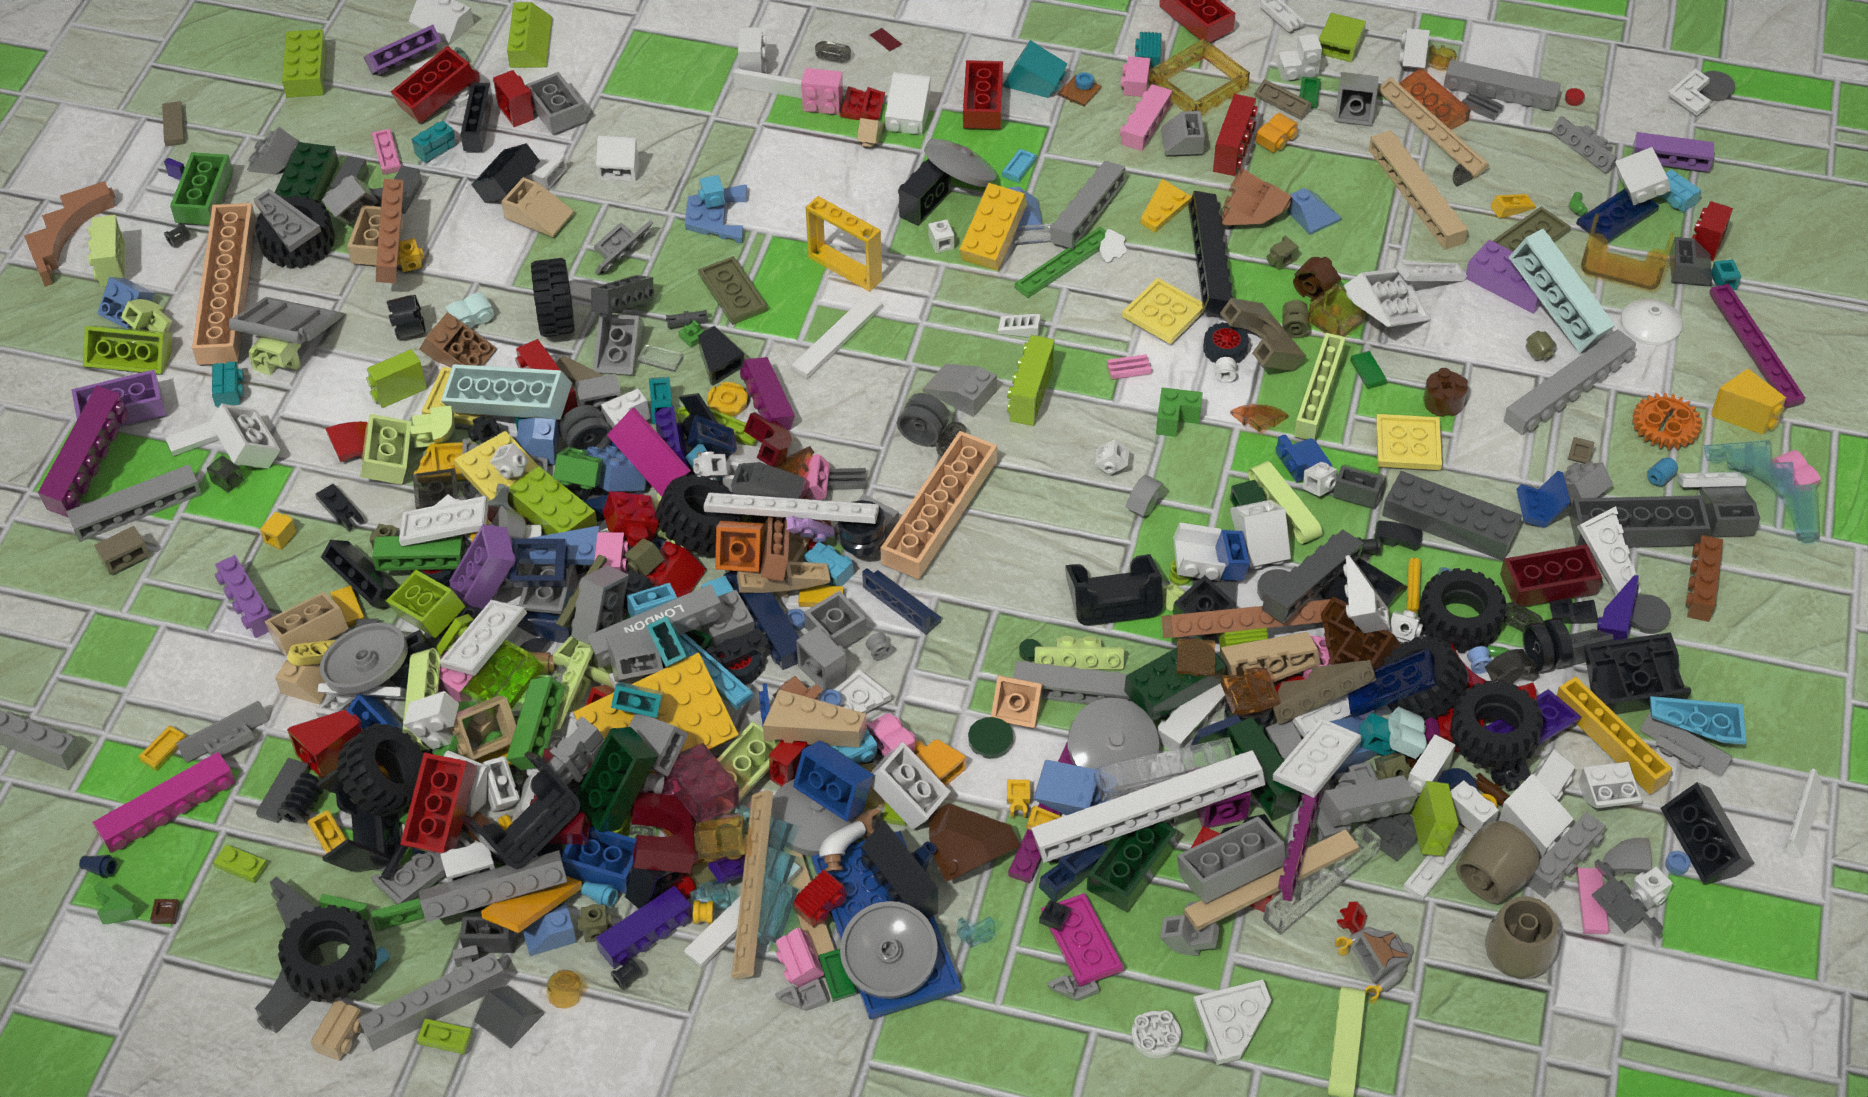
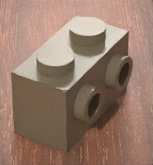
(119, 549)

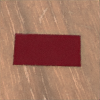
(885, 39)

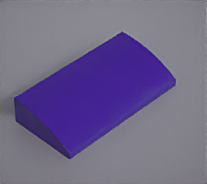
(1555, 717)

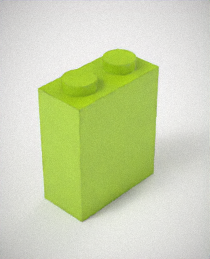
(1341, 37)
(396, 378)
(1434, 818)

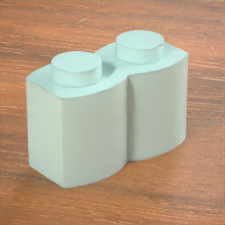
(472, 310)
(1407, 732)

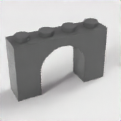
(359, 169)

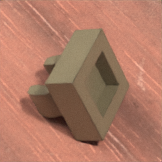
(1581, 450)

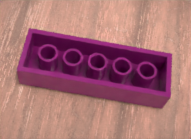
(83, 451)

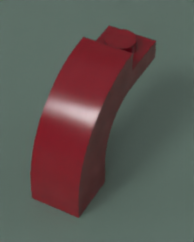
(772, 435)

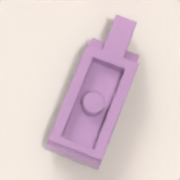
(809, 528)

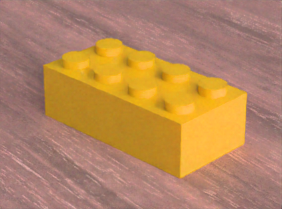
(993, 226)

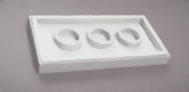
(443, 520)
(483, 637)
(1317, 757)

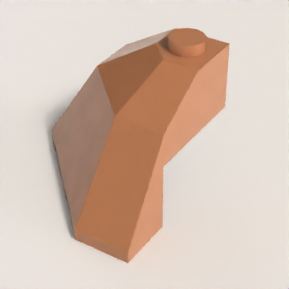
(1253, 200)

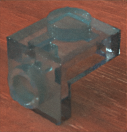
(718, 893)
(978, 933)

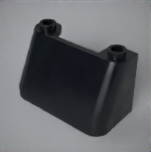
(1117, 595)

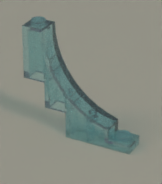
(1756, 460)
(776, 894)

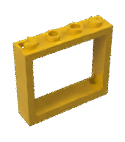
(822, 210)

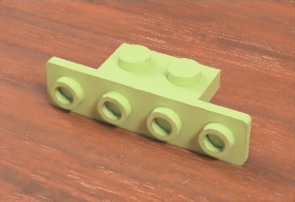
(1081, 653)
(574, 683)

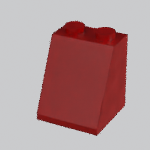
(322, 740)

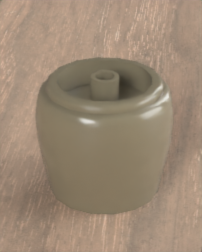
(1497, 861)
(1523, 938)

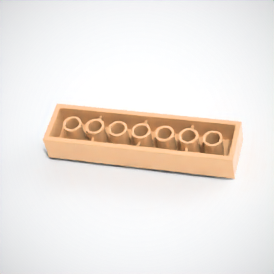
(938, 505)

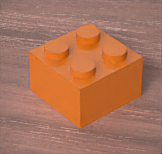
(739, 546)

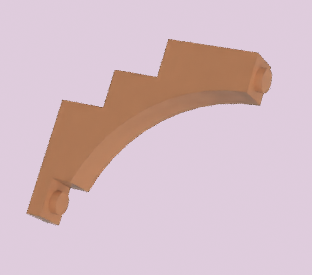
(78, 208)

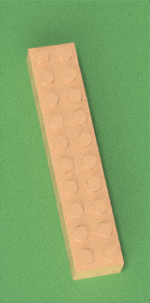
(224, 283)

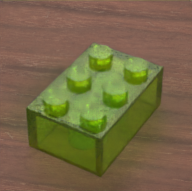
(504, 674)

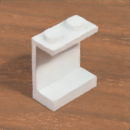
(1196, 551)

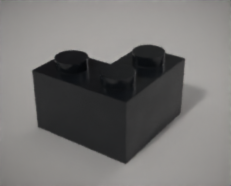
(416, 643)
(649, 884)

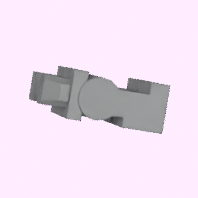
(576, 753)

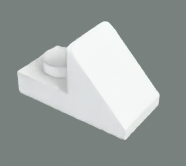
(333, 704)

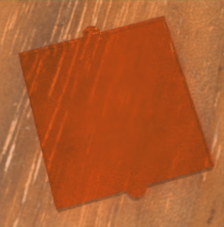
(1078, 95)
(1196, 656)

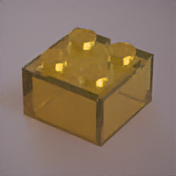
(1335, 312)
(720, 838)

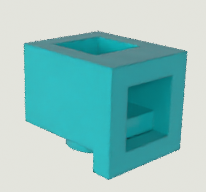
(1726, 273)

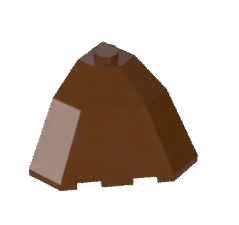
(1348, 643)
(967, 839)

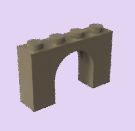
(1276, 347)

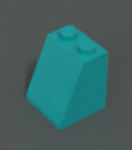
(1036, 71)

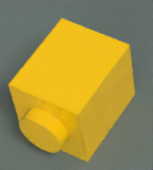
(278, 530)

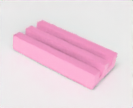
(1130, 365)

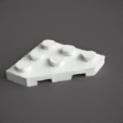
(1232, 1018)

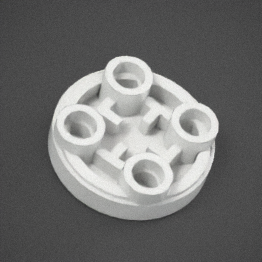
(1156, 1034)

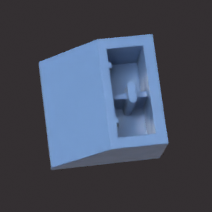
(115, 298)

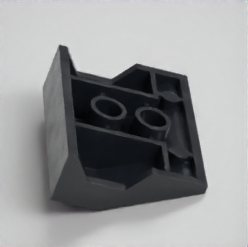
(1385, 585)
(1633, 670)

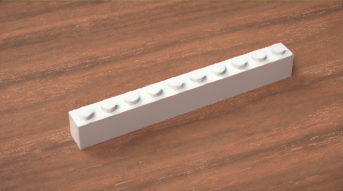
(1148, 806)

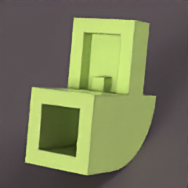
(145, 313)

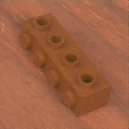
(1705, 578)

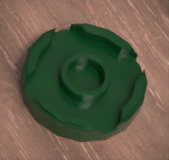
(990, 737)

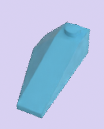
(1710, 719)

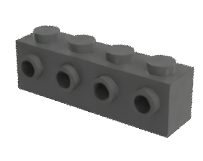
(622, 295)

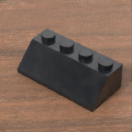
(1706, 834)
(899, 871)

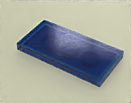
(1617, 215)
(1394, 683)

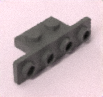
(1619, 904)

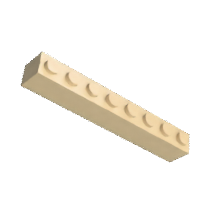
(1418, 190)

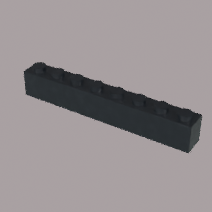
(1210, 252)

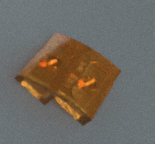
(796, 462)
(1250, 691)

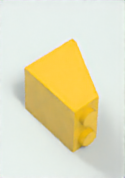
(1749, 403)

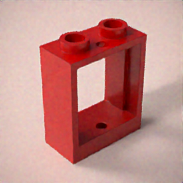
(785, 761)

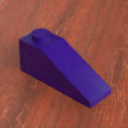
(1620, 611)

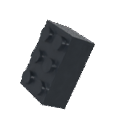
(505, 172)
(923, 192)

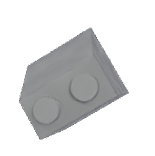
(1356, 98)

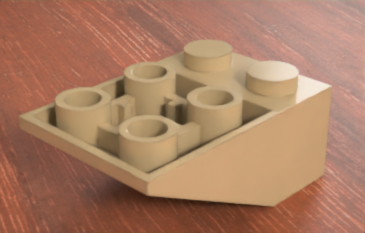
(535, 208)

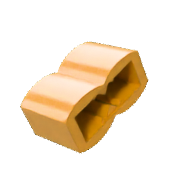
(1277, 132)

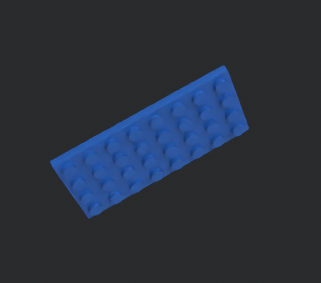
(863, 892)

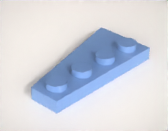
(580, 548)

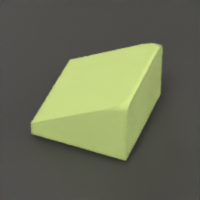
(1170, 595)

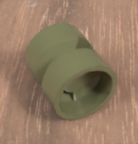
(1295, 318)

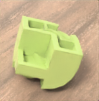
(271, 353)
(433, 427)

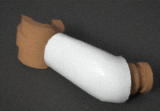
(836, 843)

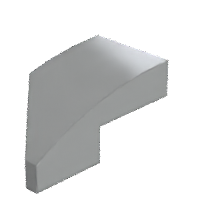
(1070, 989)
(804, 997)

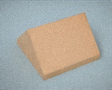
(1017, 701)

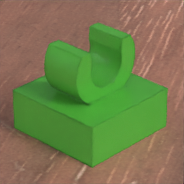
(690, 333)

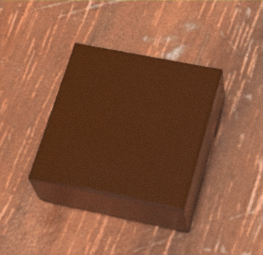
(165, 911)

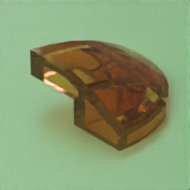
(1259, 415)

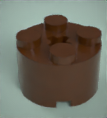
(1315, 277)
(1445, 392)

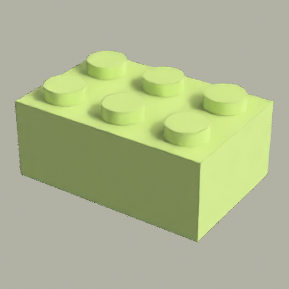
(106, 249)
(385, 449)

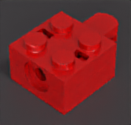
(631, 515)

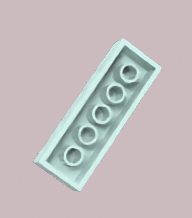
(1561, 290)
(507, 391)

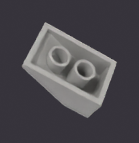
(618, 344)
(963, 387)
(548, 598)

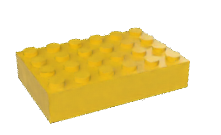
(687, 702)

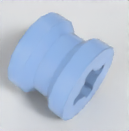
(1479, 659)

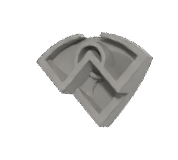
(1630, 856)

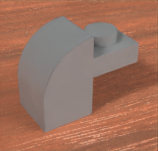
(1145, 495)
(511, 520)
(1183, 938)

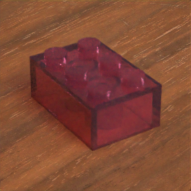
(702, 783)

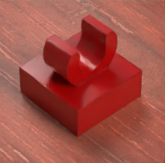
(1353, 917)

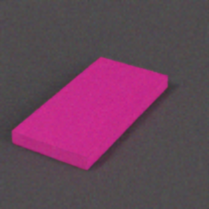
(647, 451)
(1085, 943)

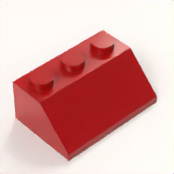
(678, 569)

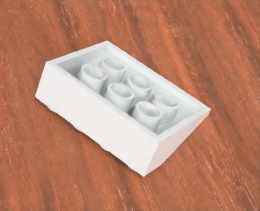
(1386, 297)

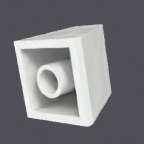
(908, 103)
(1263, 531)
(1537, 814)

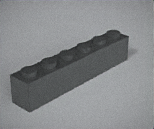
(1311, 576)

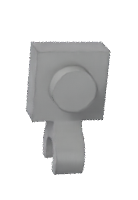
(1357, 774)

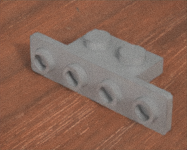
(1586, 143)
(616, 242)
(225, 734)
(1686, 746)

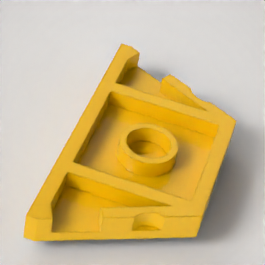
(441, 457)

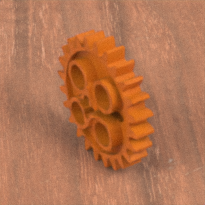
(1680, 428)

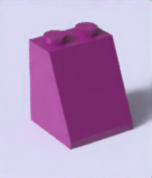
(1225, 811)

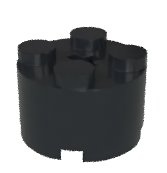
(406, 316)

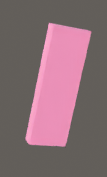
(386, 151)
(1592, 915)

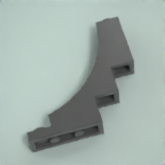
(282, 1002)

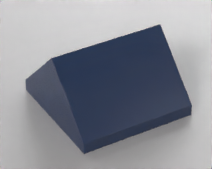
(713, 436)

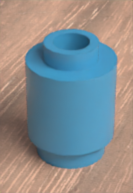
(1662, 471)

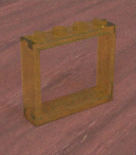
(1201, 50)

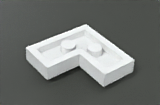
(1688, 93)

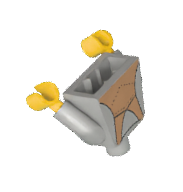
(1380, 955)

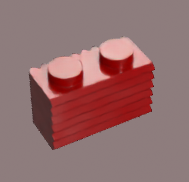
(819, 898)

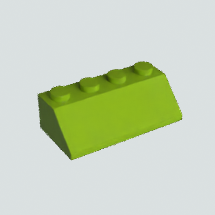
(528, 36)
(126, 349)

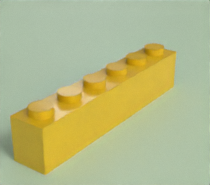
(1615, 736)

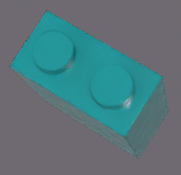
(668, 641)

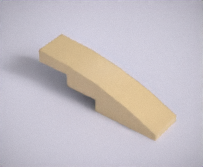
(797, 576)

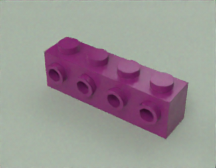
(766, 391)

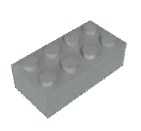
(1231, 859)

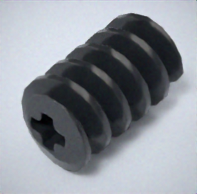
(300, 799)

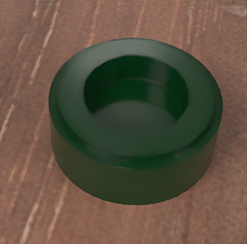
(1027, 649)

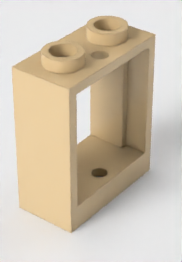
(505, 720)

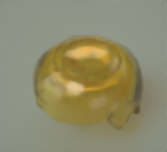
(1441, 57)
(564, 988)

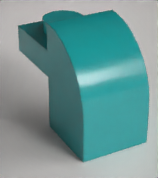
(660, 394)

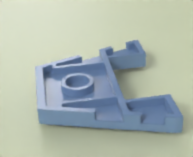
(711, 219)

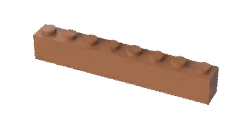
(1236, 620)

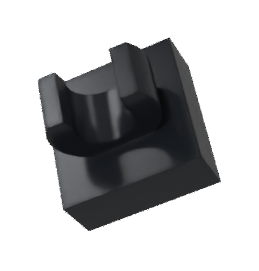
(1055, 915)

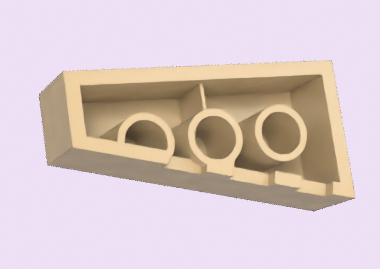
(1280, 655)
(811, 720)

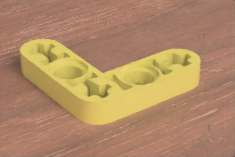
(303, 653)

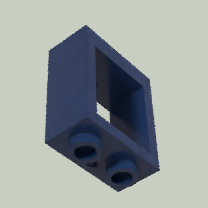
(561, 562)

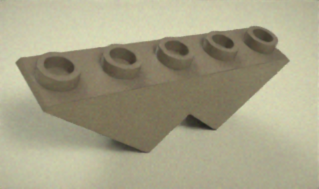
(1321, 687)

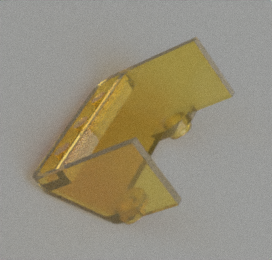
(1623, 269)

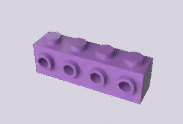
(401, 49)
(1677, 151)
(244, 595)

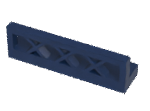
(900, 601)

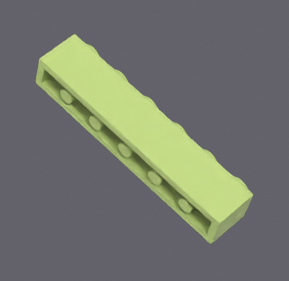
(1319, 386)

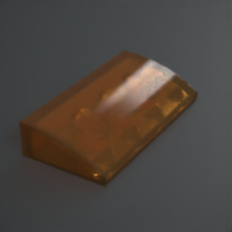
(1436, 99)

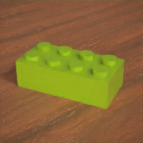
(304, 63)
(1031, 380)
(549, 503)

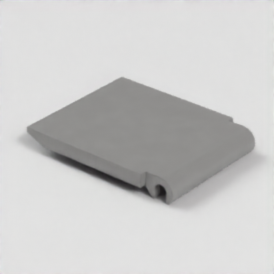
(284, 320)

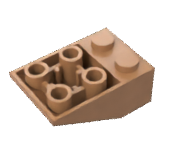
(456, 343)

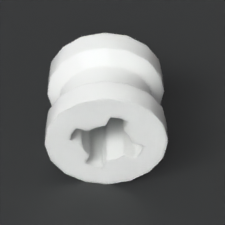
(1225, 369)

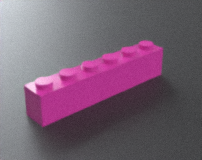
(164, 802)

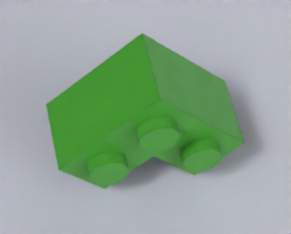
(1177, 406)
(577, 467)

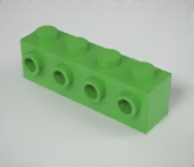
(427, 555)
(535, 721)

